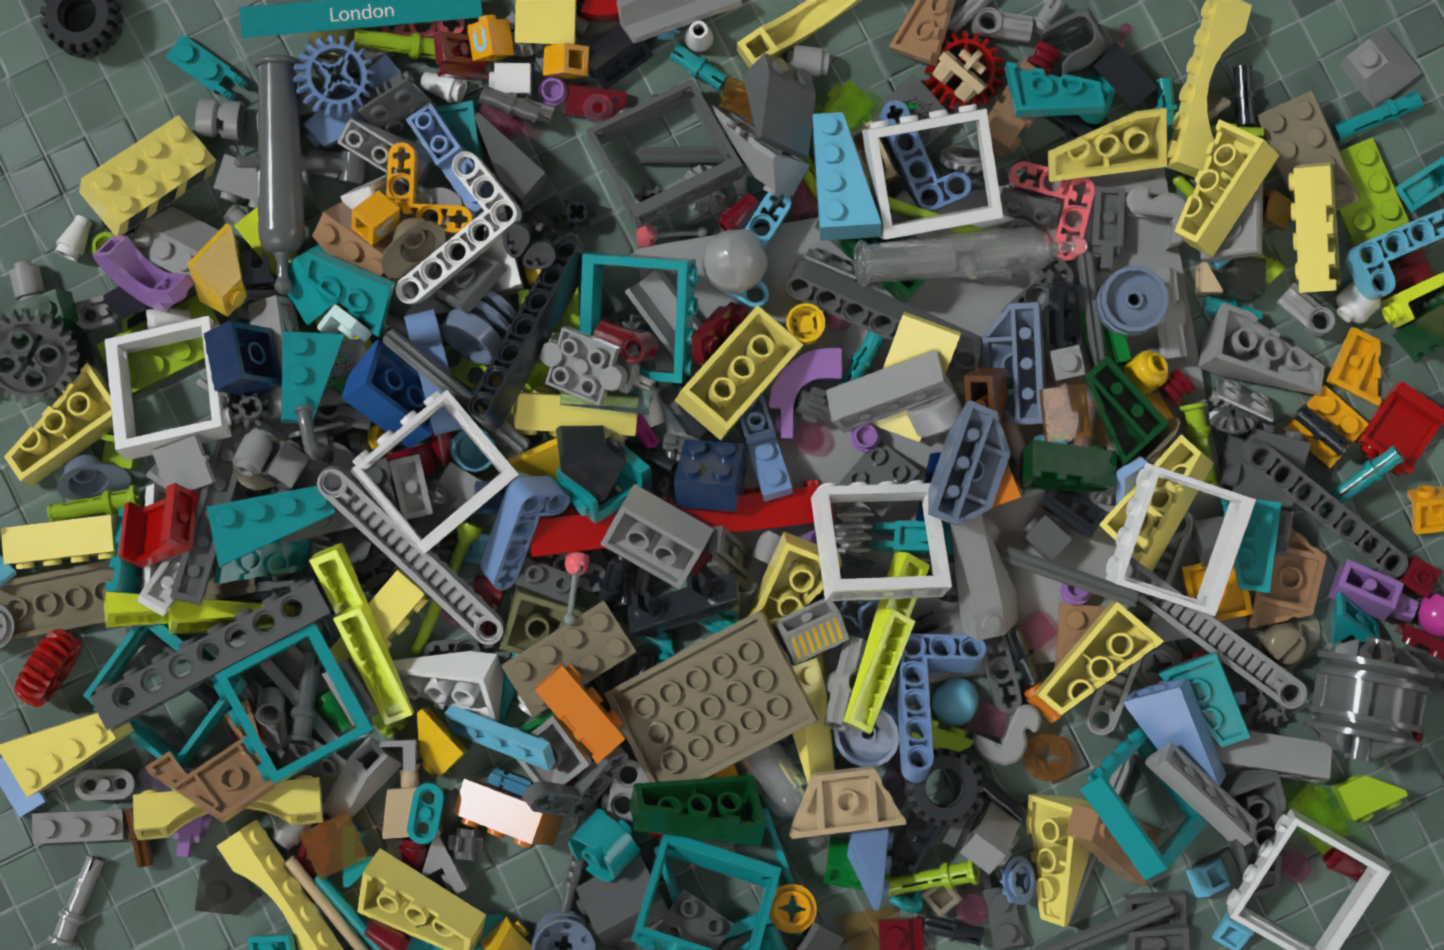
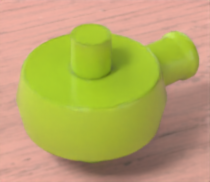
(538, 375)

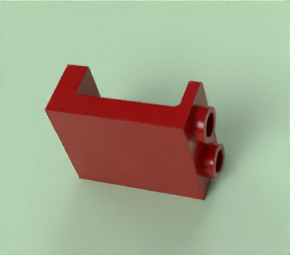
(1404, 421)
(160, 528)

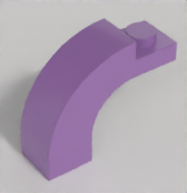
(139, 276)
(807, 368)

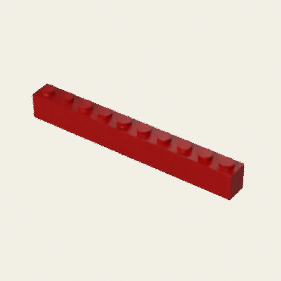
(579, 533)

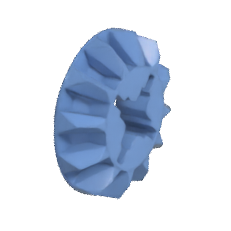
(1025, 882)

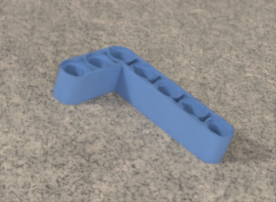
(918, 694)

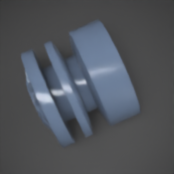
(481, 331)
(558, 924)

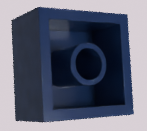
(242, 359)
(710, 475)

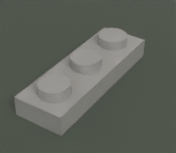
(78, 826)

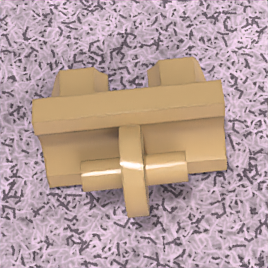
(971, 82)

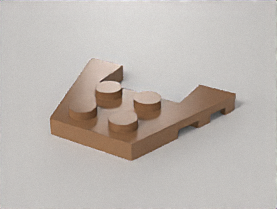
(222, 783)

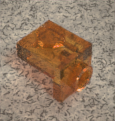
(735, 98)

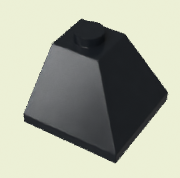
(591, 457)

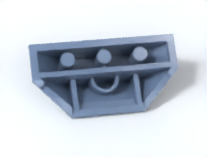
(1019, 345)
(969, 466)

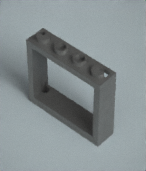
(686, 191)

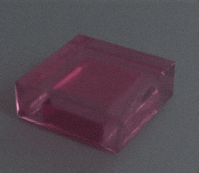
(1037, 630)
(988, 720)

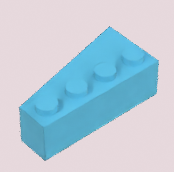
(842, 189)

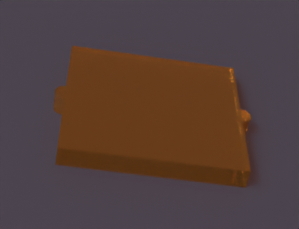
(1065, 412)
(333, 845)
(862, 927)

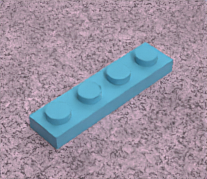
(500, 737)

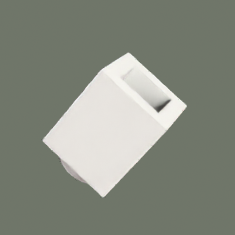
(512, 78)

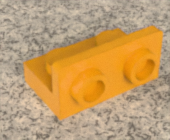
(1427, 509)

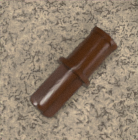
(141, 847)

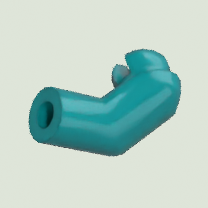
(663, 647)

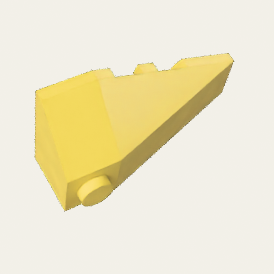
(1118, 147)
(816, 740)
(1057, 855)

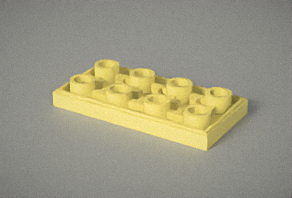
(545, 21)
(912, 339)

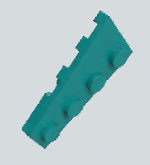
(255, 522)

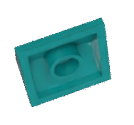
(307, 299)

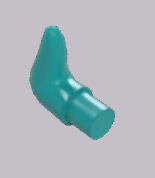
(908, 904)

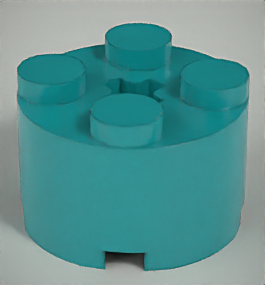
(604, 845)

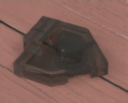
(224, 890)

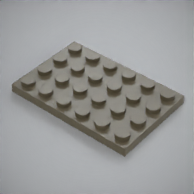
(712, 703)

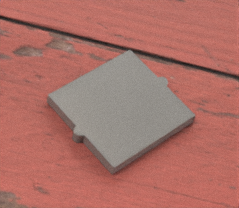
(184, 463)

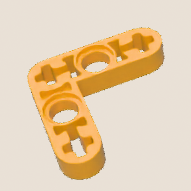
(408, 201)

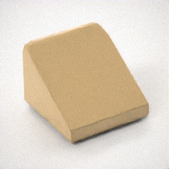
(1206, 281)

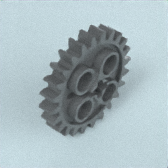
(54, 368)

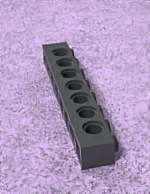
(107, 695)

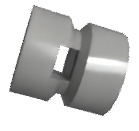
(221, 119)

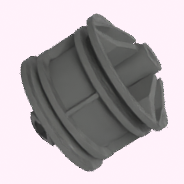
(1369, 699)

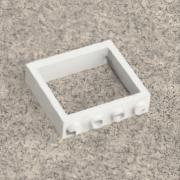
(932, 223)
(121, 395)
(410, 423)
(1222, 555)
(877, 588)
(1349, 912)

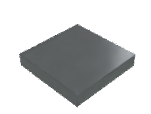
(471, 283)

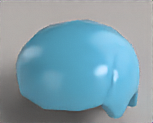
(468, 454)
(955, 701)

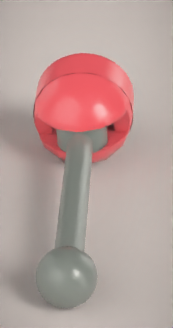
(648, 234)
(576, 565)

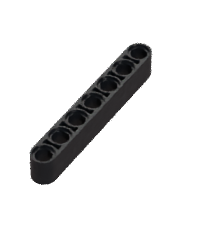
(526, 336)

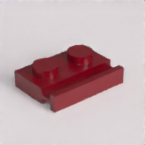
(455, 57)
(901, 933)

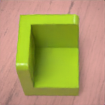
(112, 457)

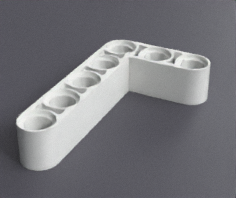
(466, 236)

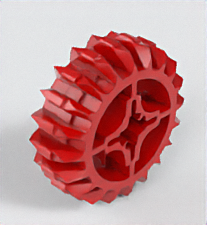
(991, 70)
(47, 667)

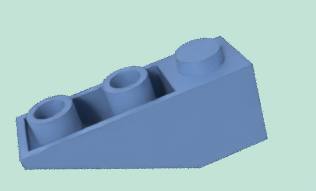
(869, 860)

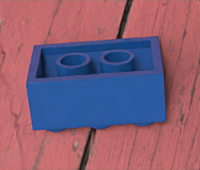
(387, 391)

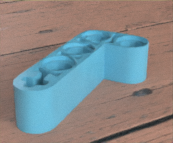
(779, 215)
(1380, 255)

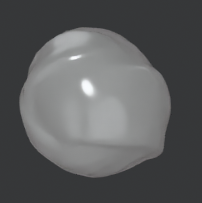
(735, 260)

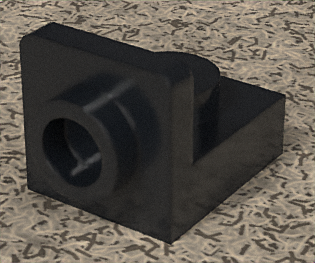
(855, 566)

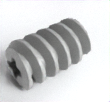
(853, 529)

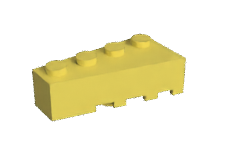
(1224, 187)
(64, 429)
(1167, 503)
(59, 540)
(391, 609)
(56, 751)

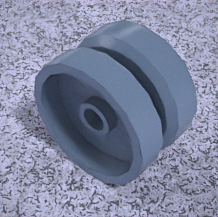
(1146, 290)
(872, 748)

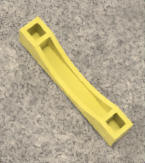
(1220, 26)
(791, 28)
(163, 813)
(257, 859)

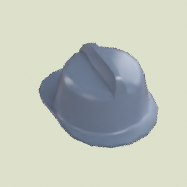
(89, 477)

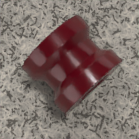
(1045, 57)
(1177, 387)

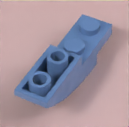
(442, 147)
(765, 451)

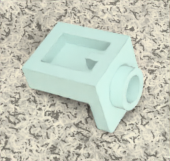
(339, 322)

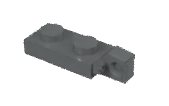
(1107, 224)

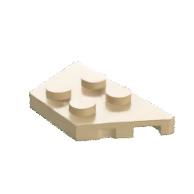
(845, 803)

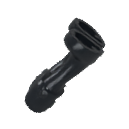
(542, 230)

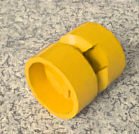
(806, 323)

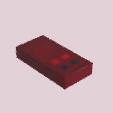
(578, 94)

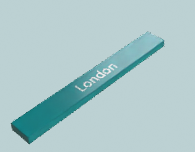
(348, 14)

